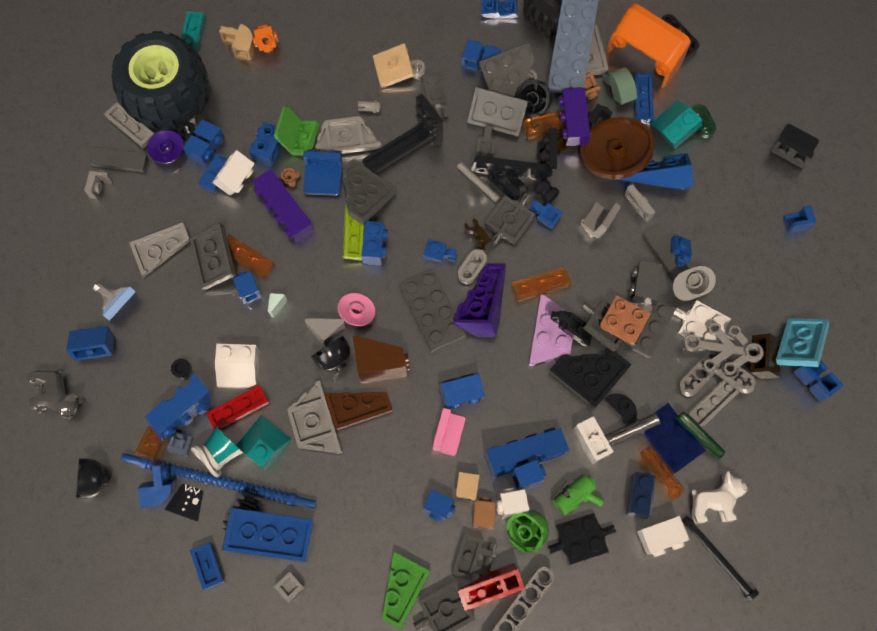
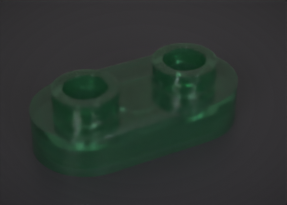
(707, 121)

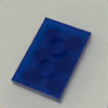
(672, 440)

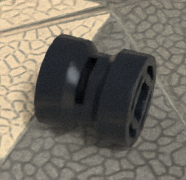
(547, 191)

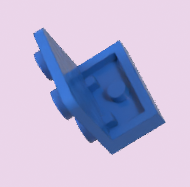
(322, 172)

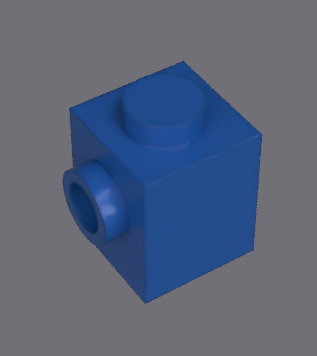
(439, 506)

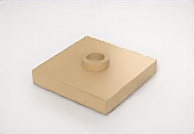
(393, 65)

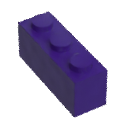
(574, 116)

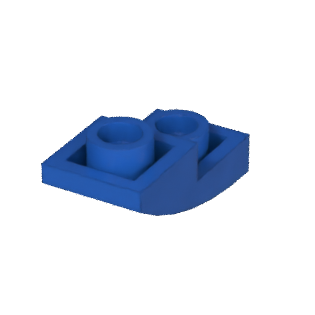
(499, 10)

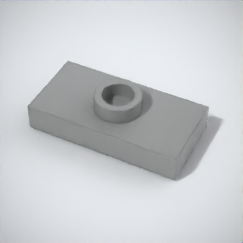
(639, 203)

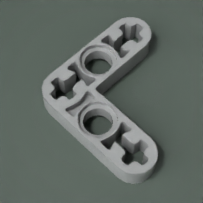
(719, 370)

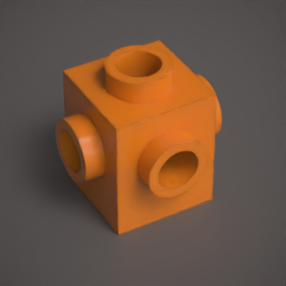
(262, 32)

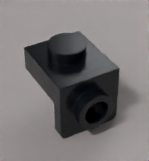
(599, 112)

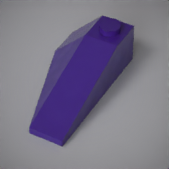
(482, 307)

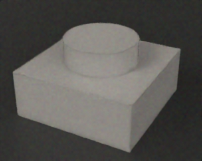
(289, 586)

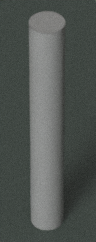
(474, 178)

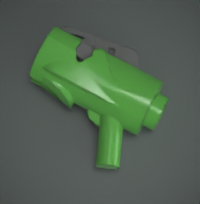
(574, 493)

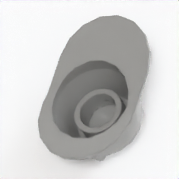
(694, 283)

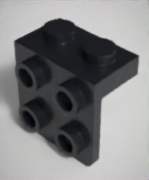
(795, 146)

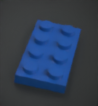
(267, 534)

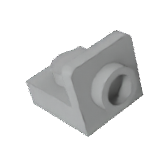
(94, 183)

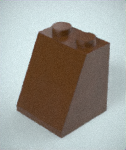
(379, 360)

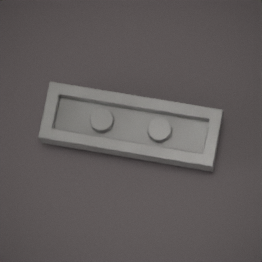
(136, 131)

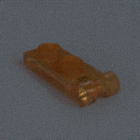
(543, 123)
(662, 472)

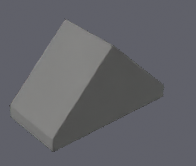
(325, 329)

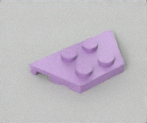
(548, 339)

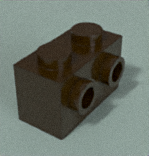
(767, 366)

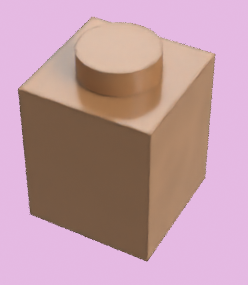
(484, 513)

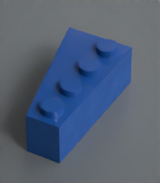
(541, 447)

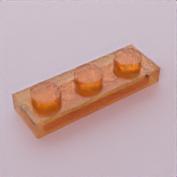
(249, 258)
(541, 284)

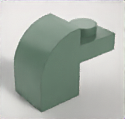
(622, 85)

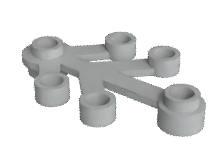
(727, 348)

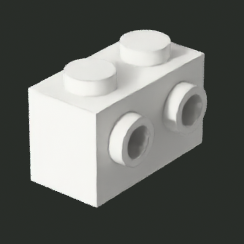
(233, 173)
(511, 503)
(662, 536)

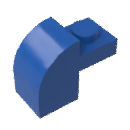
(158, 490)

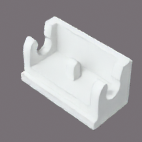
(592, 440)

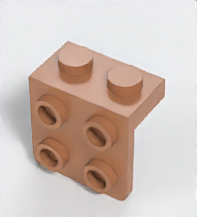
(625, 320)

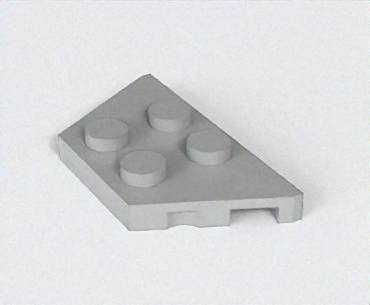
(346, 136)
(313, 422)

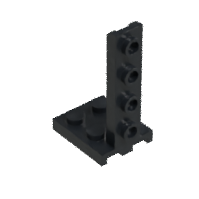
(429, 128)
(541, 170)

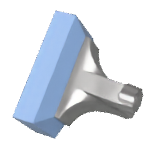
(113, 299)

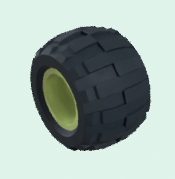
(148, 93)

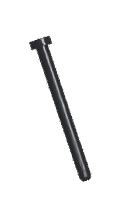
(750, 593)

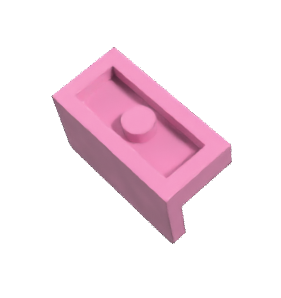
(448, 432)

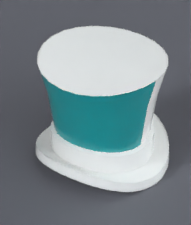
(216, 452)

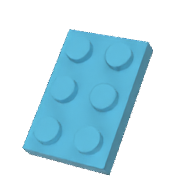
(803, 342)

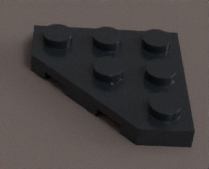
(590, 374)

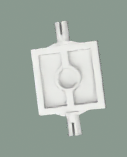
(697, 322)

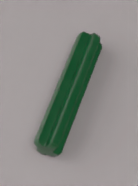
(701, 435)

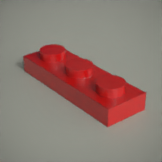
(237, 407)

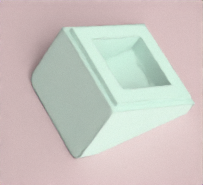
(276, 303)

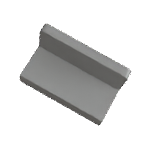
(599, 219)

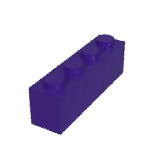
(283, 206)

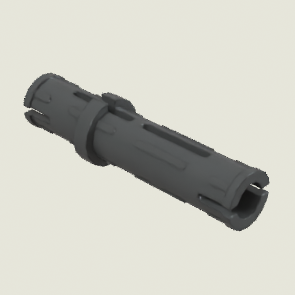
(632, 429)

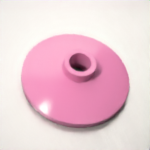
(356, 303)

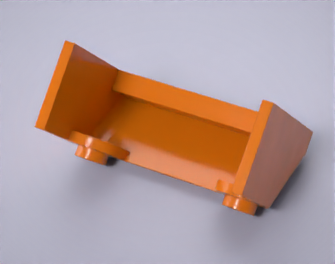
(653, 38)

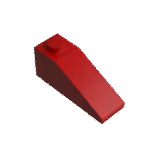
(491, 587)

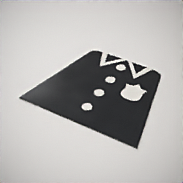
(186, 502)

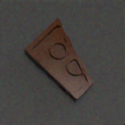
(355, 408)

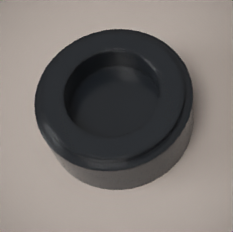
(181, 368)

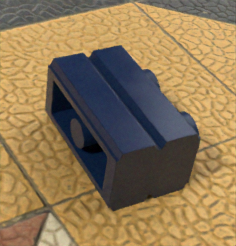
(641, 495)

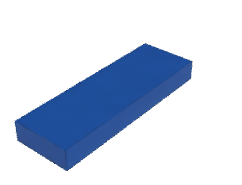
(644, 103)

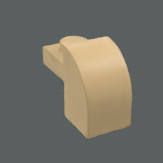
(240, 39)

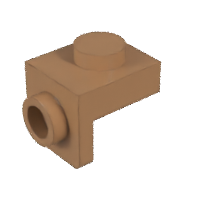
(591, 86)

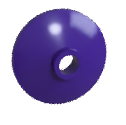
(160, 142)

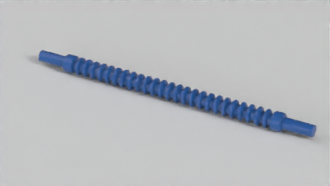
(290, 498)

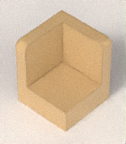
(467, 486)

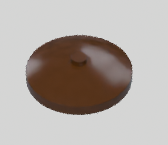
(618, 148)

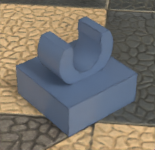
(180, 444)

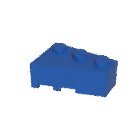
(180, 409)

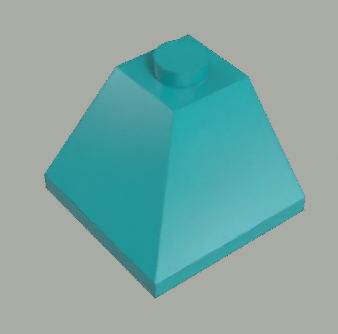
(263, 443)

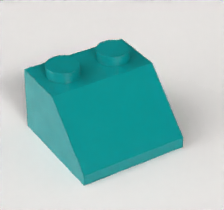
(677, 124)

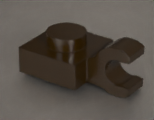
(481, 237)

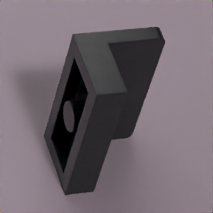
(509, 185)

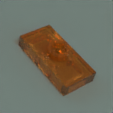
(149, 445)

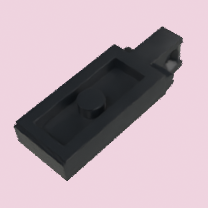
(572, 326)

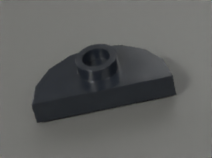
(622, 406)

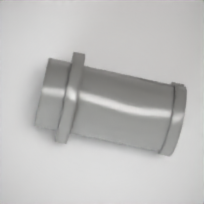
(369, 106)

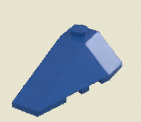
(670, 173)

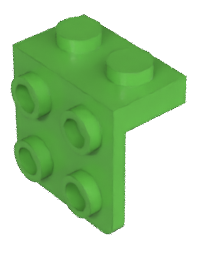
(295, 134)

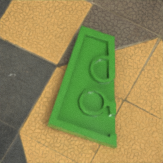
(403, 589)

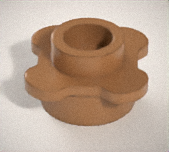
(289, 172)

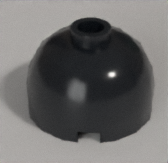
(539, 97)
(333, 355)
(90, 478)

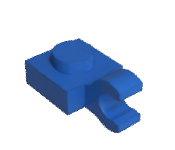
(547, 215)
(682, 249)
(437, 251)

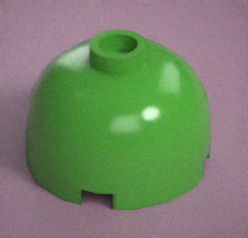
(528, 530)

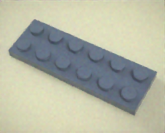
(572, 44)

